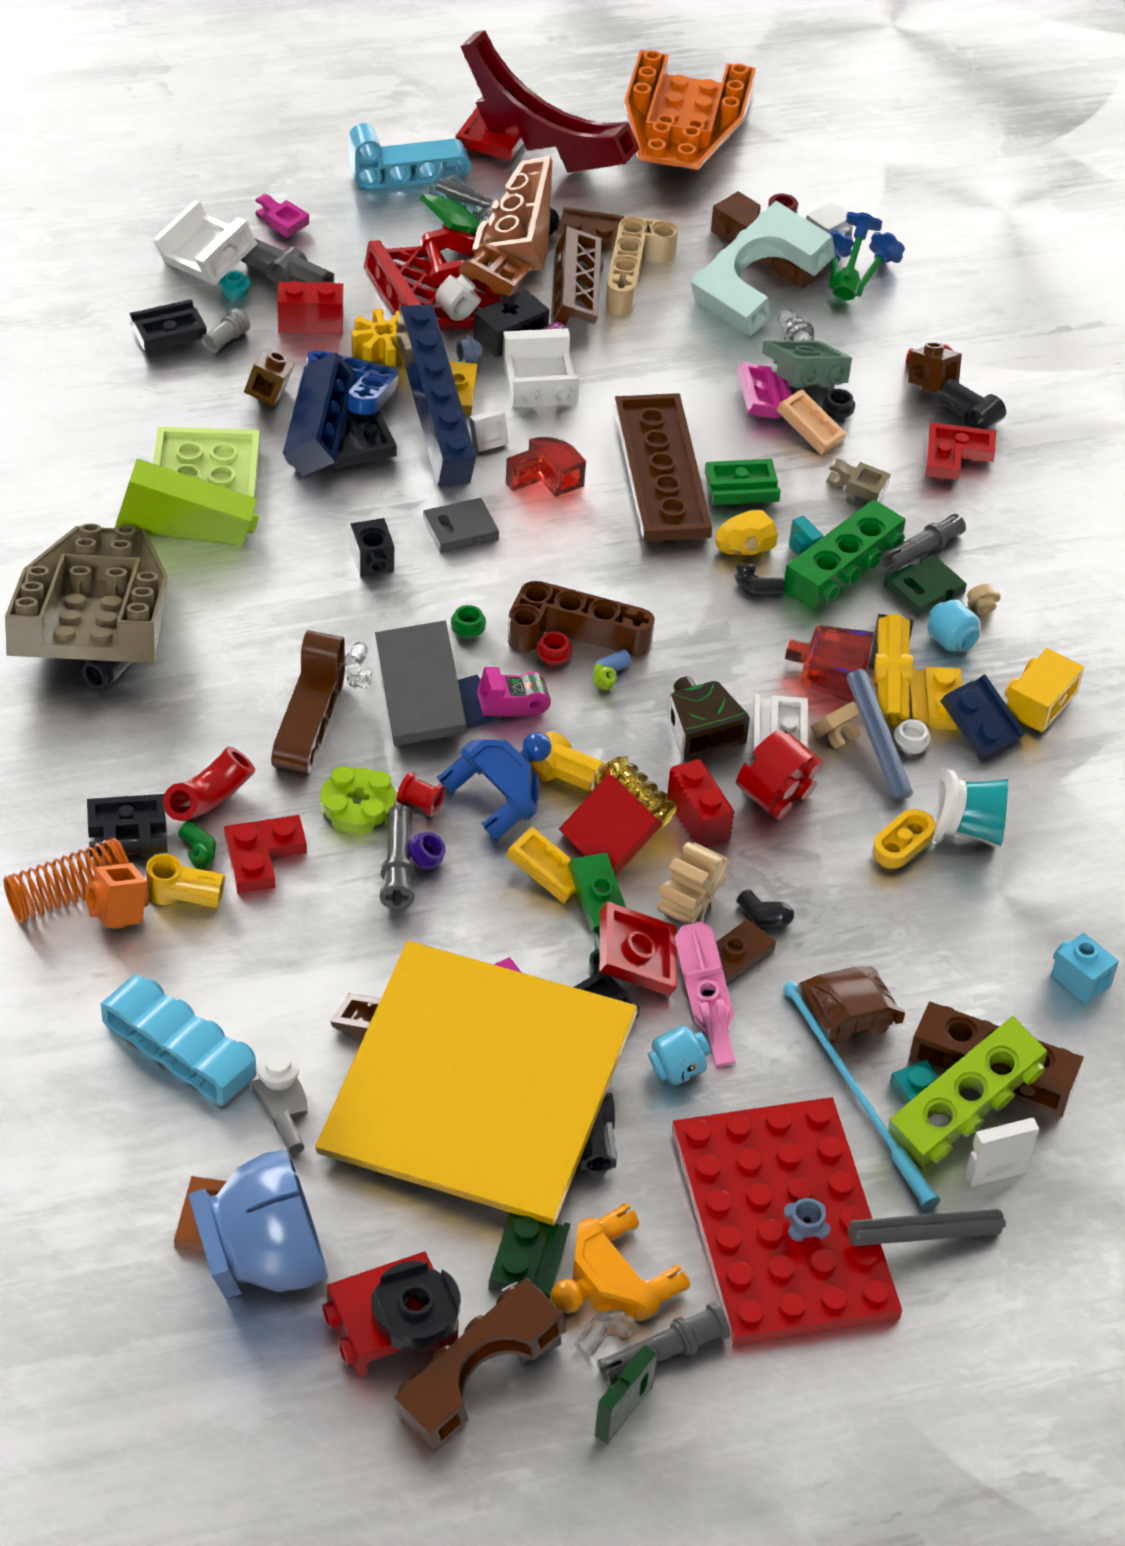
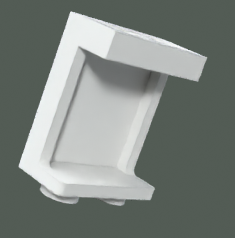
(204, 244)
(539, 368)

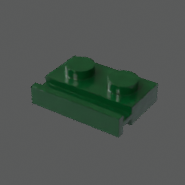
(530, 1252)

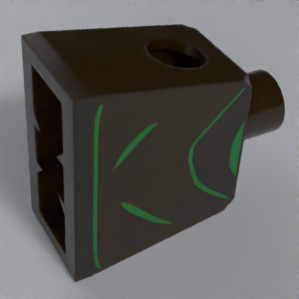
(705, 718)

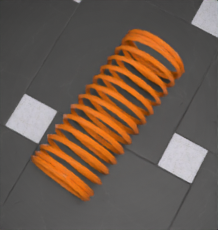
(17, 893)

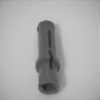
(930, 539)

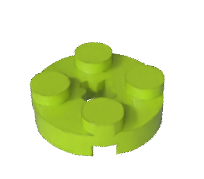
(349, 783)

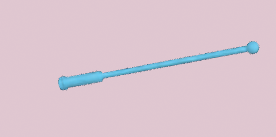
(912, 1175)

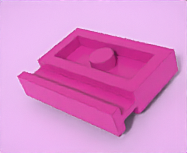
(762, 389)

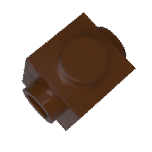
(269, 376)

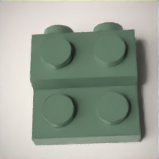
(808, 362)

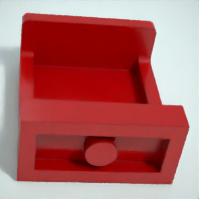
(350, 1313)

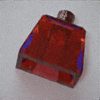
(831, 657)

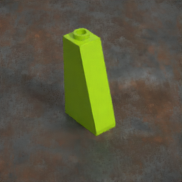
(185, 506)

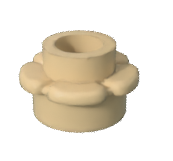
(983, 599)

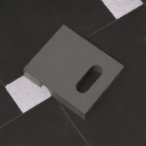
(467, 521)

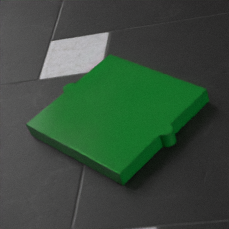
(451, 213)

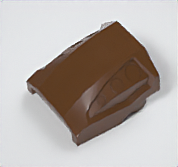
(850, 1002)

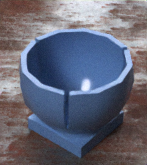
(260, 1229)

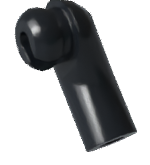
(758, 586)
(765, 913)

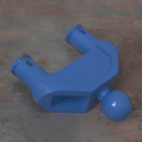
(507, 771)

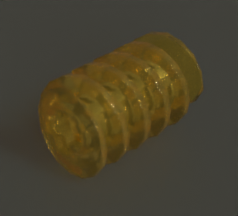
(638, 784)

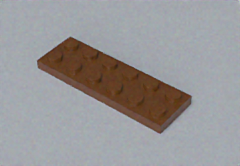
(662, 467)

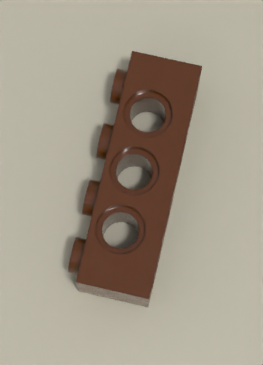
(949, 1035)

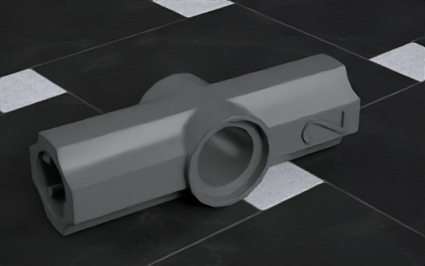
(285, 265)

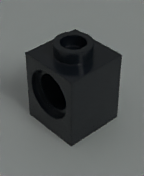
(372, 547)

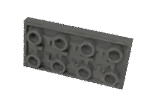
(420, 683)

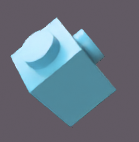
(1084, 968)

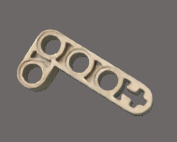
(636, 241)

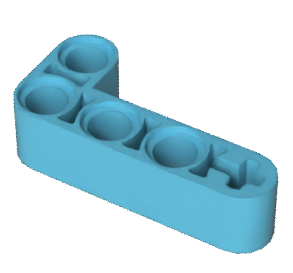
(404, 163)

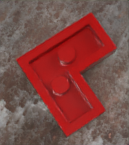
(951, 443)
(255, 843)

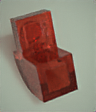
(547, 461)

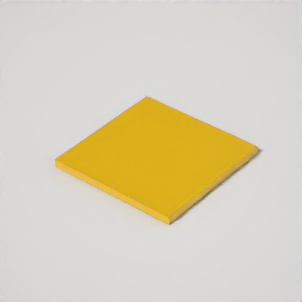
(478, 1082)

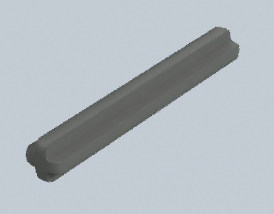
(926, 1227)

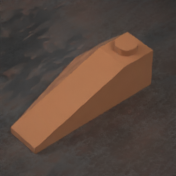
(523, 215)

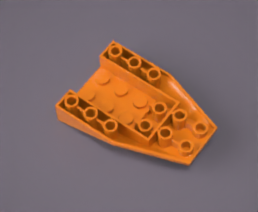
(681, 117)

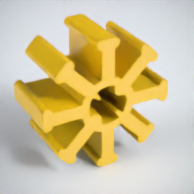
(376, 339)

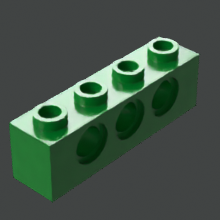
(843, 555)

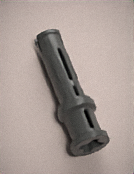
(398, 869)
(682, 1337)

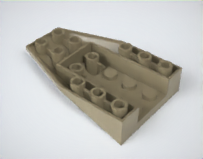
(90, 598)

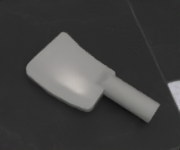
(284, 1108)

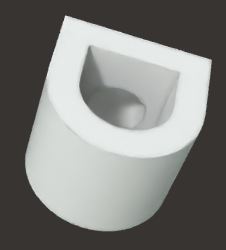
(457, 297)

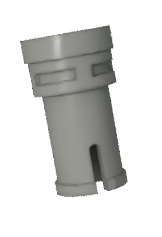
(231, 327)

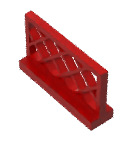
(397, 291)

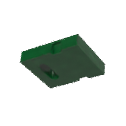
(930, 580)
(625, 1394)

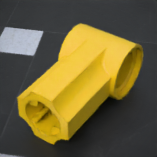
(568, 764)
(172, 882)

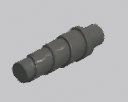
(461, 193)

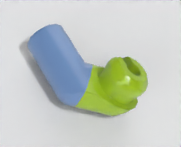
(605, 669)

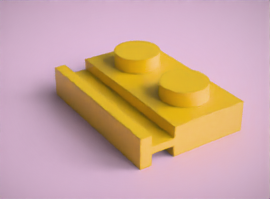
(926, 692)

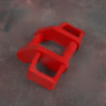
(461, 242)

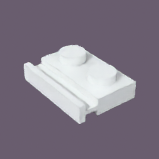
(780, 713)

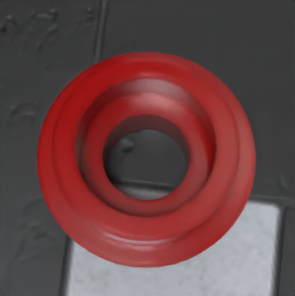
(554, 648)

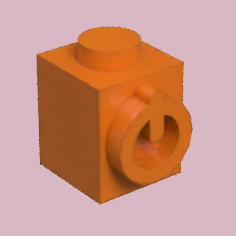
(117, 895)

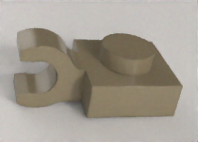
(861, 481)

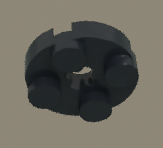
(409, 1327)

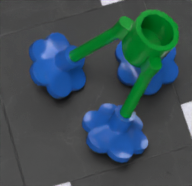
(847, 283)

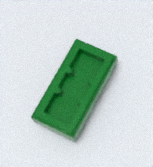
(595, 885)

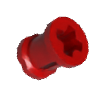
(421, 794)

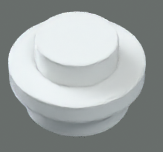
(912, 736)
(278, 1070)

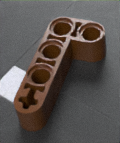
(579, 616)
(311, 702)

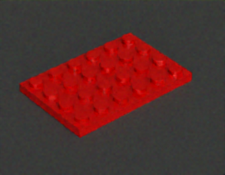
(740, 1179)

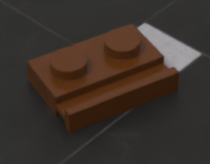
(593, 223)

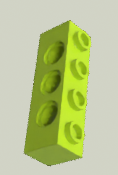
(1007, 1044)

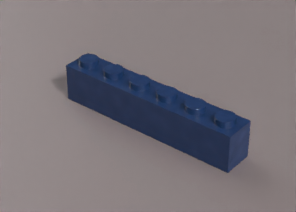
(435, 395)

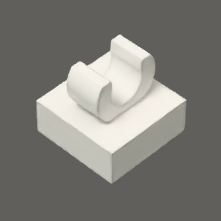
(489, 430)

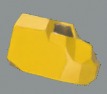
(747, 534)

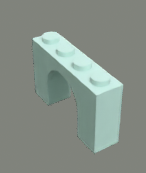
(773, 234)

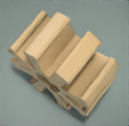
(693, 884)

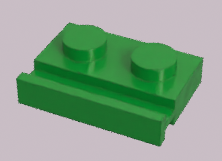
(742, 481)

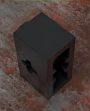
(513, 313)

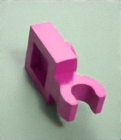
(282, 217)

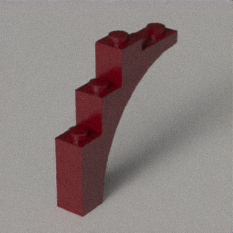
(541, 125)

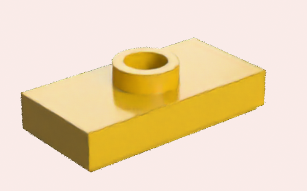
(465, 380)
(543, 863)

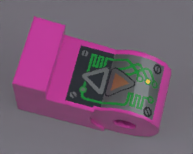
(512, 694)

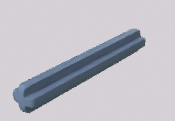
(879, 735)

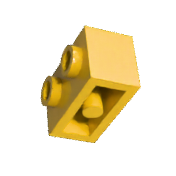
(1044, 689)

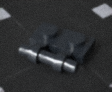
(128, 816)

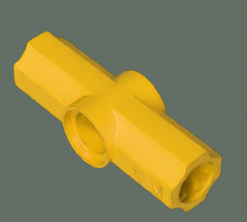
(893, 668)

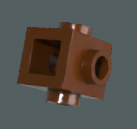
(933, 366)

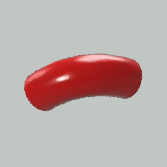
(209, 787)

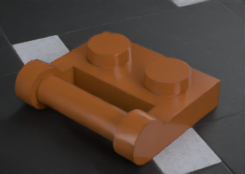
(502, 276)

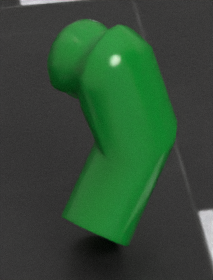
(202, 844)

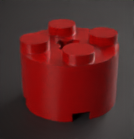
(779, 773)

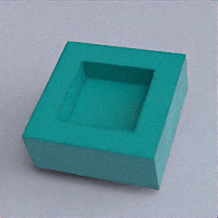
(803, 535)
(912, 1080)

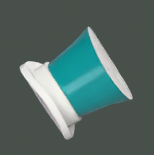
(971, 809)

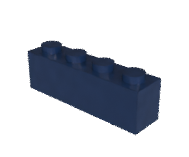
(318, 414)

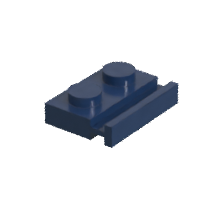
(982, 717)

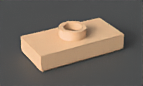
(811, 422)

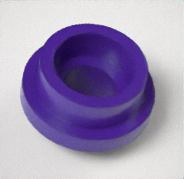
(427, 850)

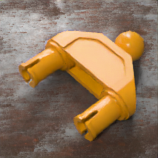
(607, 1278)

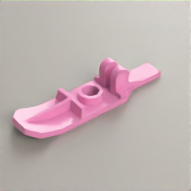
(703, 972)

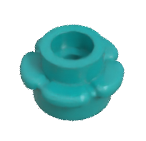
(235, 285)

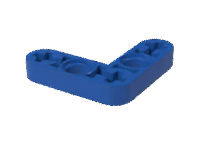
(372, 382)

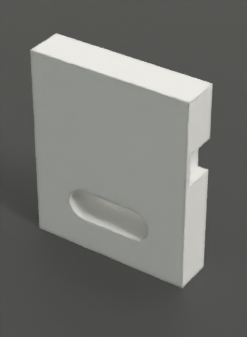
(1001, 1152)

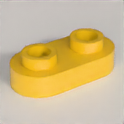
(898, 844)

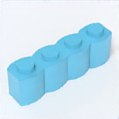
(178, 1039)

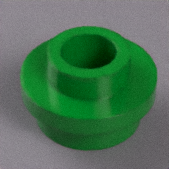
(468, 621)

